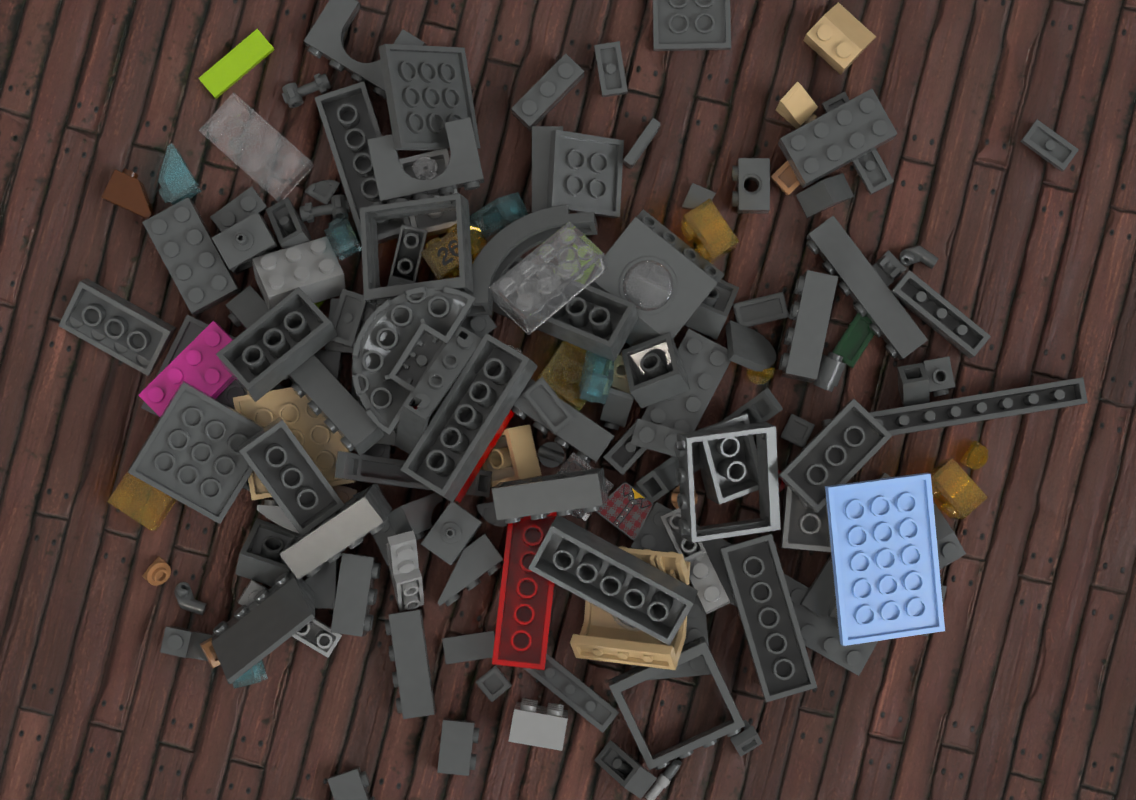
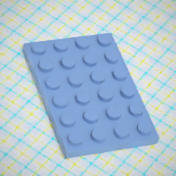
(885, 558)

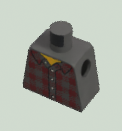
(626, 509)

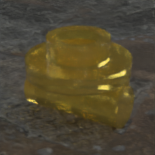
(760, 377)
(975, 456)

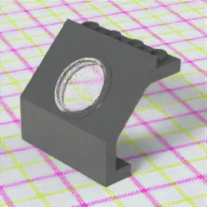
(658, 276)

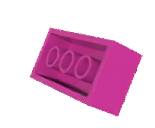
(196, 366)

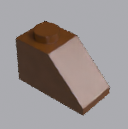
(128, 193)

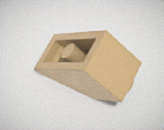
(797, 106)

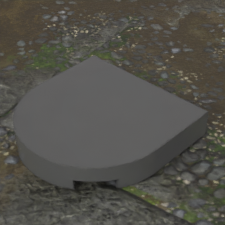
(749, 347)

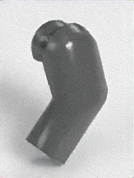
(186, 599)

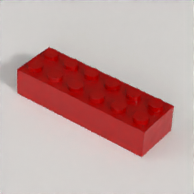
(523, 599)

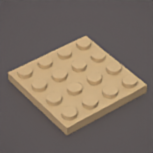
(304, 424)

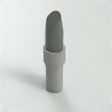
(663, 780)

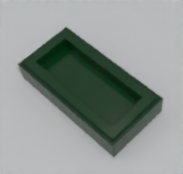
(854, 340)

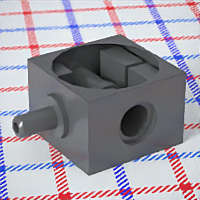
(245, 241)
(452, 533)

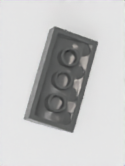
(117, 326)

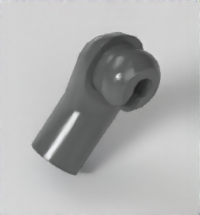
(918, 254)

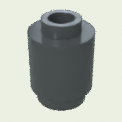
(830, 371)

